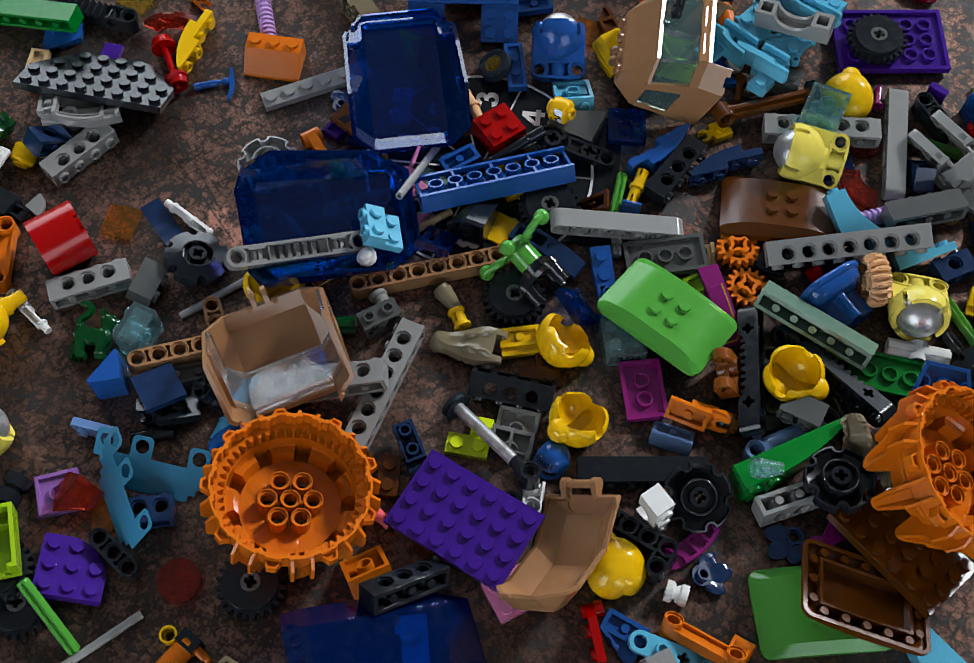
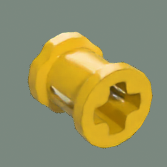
(459, 318)

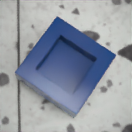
(630, 207)

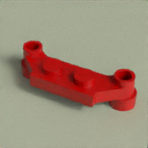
(592, 612)

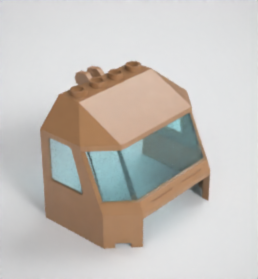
(669, 61)

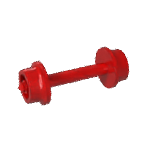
(163, 47)

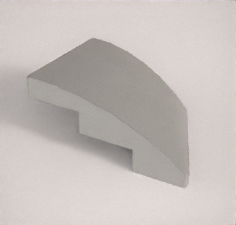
(518, 429)

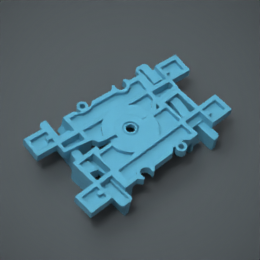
(741, 39)

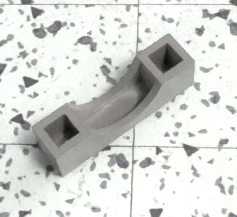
(774, 17)

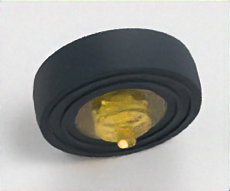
(495, 65)

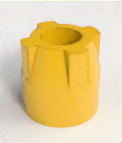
(165, 632)

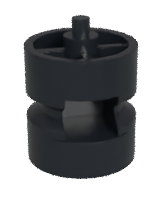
(203, 392)
(14, 485)

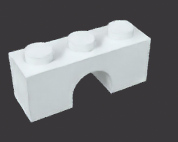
(655, 508)

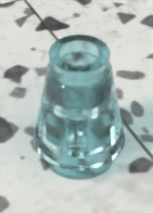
(765, 468)

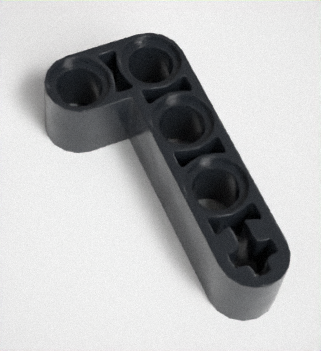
(653, 549)

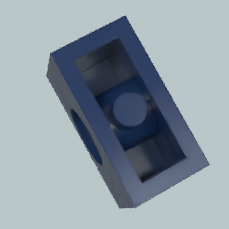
(45, 139)
(960, 261)

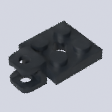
(171, 415)

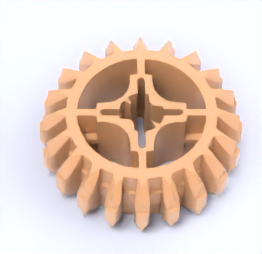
(875, 280)

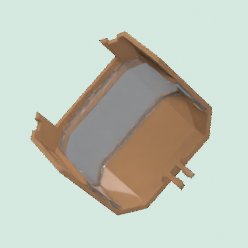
(275, 354)

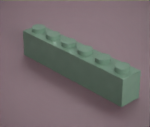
(816, 325)

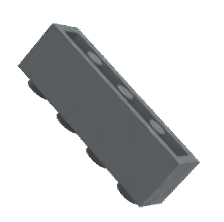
(927, 208)

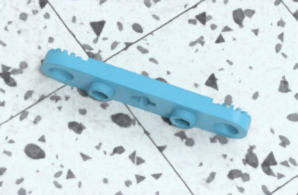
(655, 643)

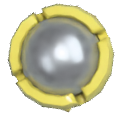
(810, 154)
(918, 306)

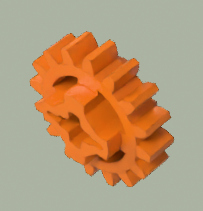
(736, 251)
(747, 287)

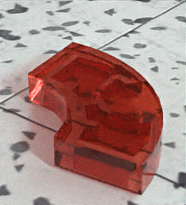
(161, 22)
(858, 190)

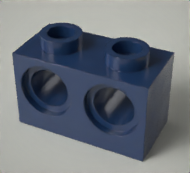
(153, 504)

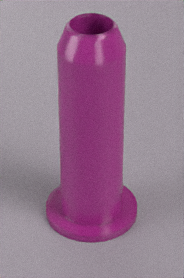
(878, 105)

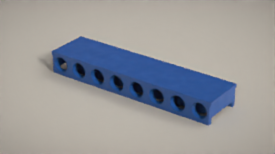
(495, 182)

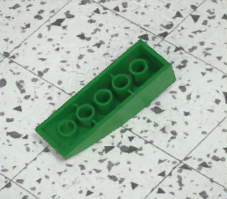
(794, 455)

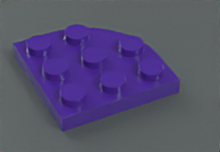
(69, 571)

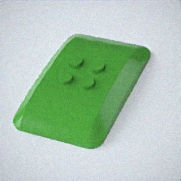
(667, 316)
(784, 628)

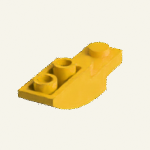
(189, 45)

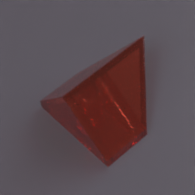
(76, 494)

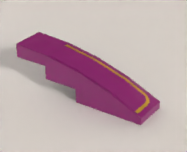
(717, 292)

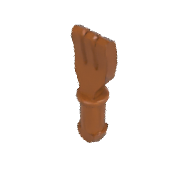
(740, 83)

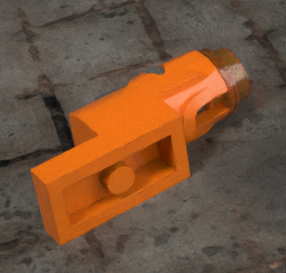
(701, 416)

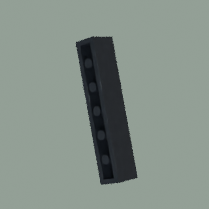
(631, 471)

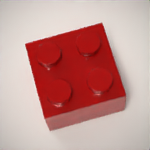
(498, 128)

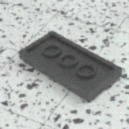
(675, 253)

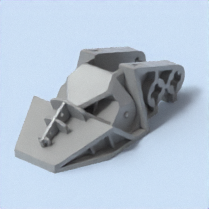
(948, 174)

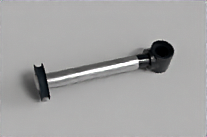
(458, 405)

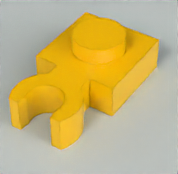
(715, 133)

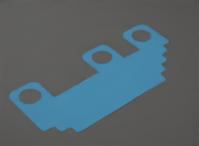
(156, 476)
(117, 502)

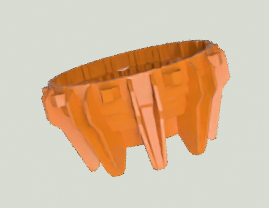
(289, 452)
(930, 466)

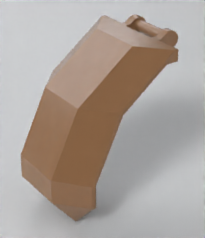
(564, 549)

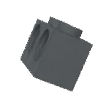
(379, 318)

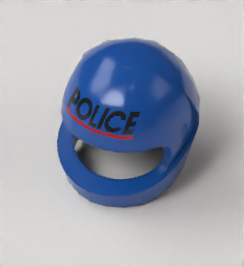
(553, 458)

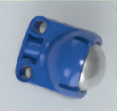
(558, 48)

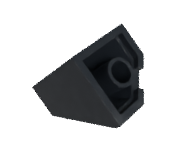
(475, 221)

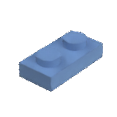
(86, 427)

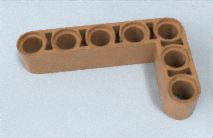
(168, 350)

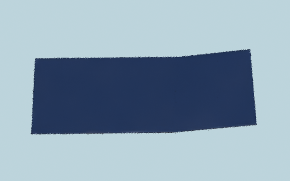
(161, 220)

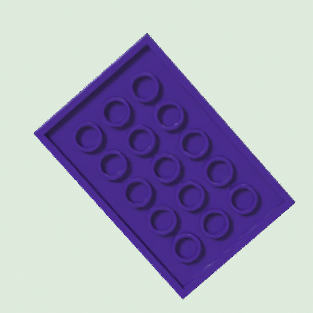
(925, 46)
(464, 520)

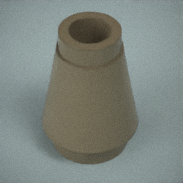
(446, 295)

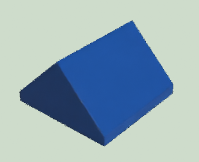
(110, 377)

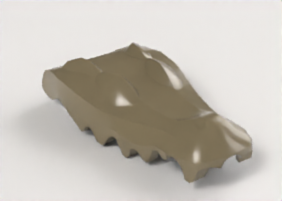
(470, 345)
(859, 439)

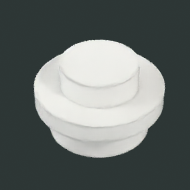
(366, 256)

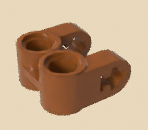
(728, 367)

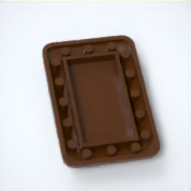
(772, 209)
(858, 600)

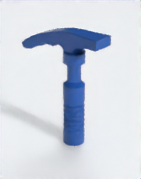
(214, 83)

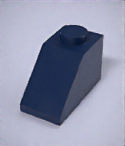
(921, 176)

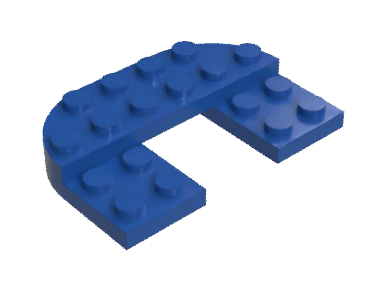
(498, 17)

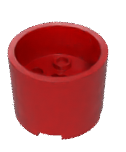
(60, 238)

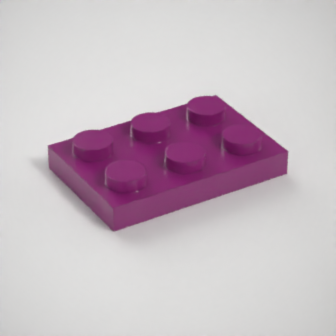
(642, 390)

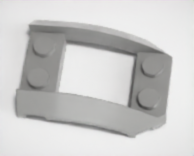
(49, 106)

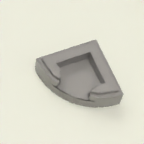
(37, 205)

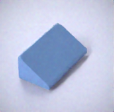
(671, 438)

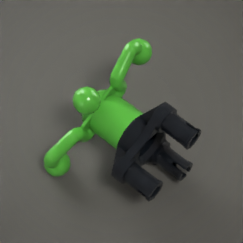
(528, 261)

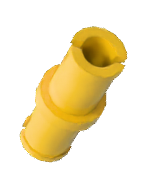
(637, 186)

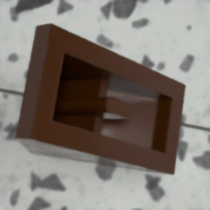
(597, 201)

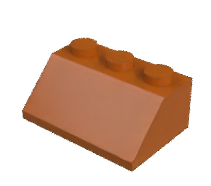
(274, 57)

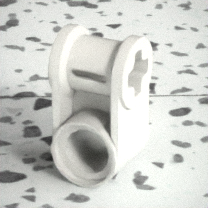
(535, 497)

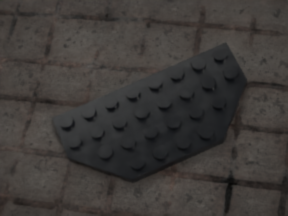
(98, 81)

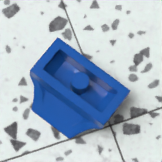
(460, 157)

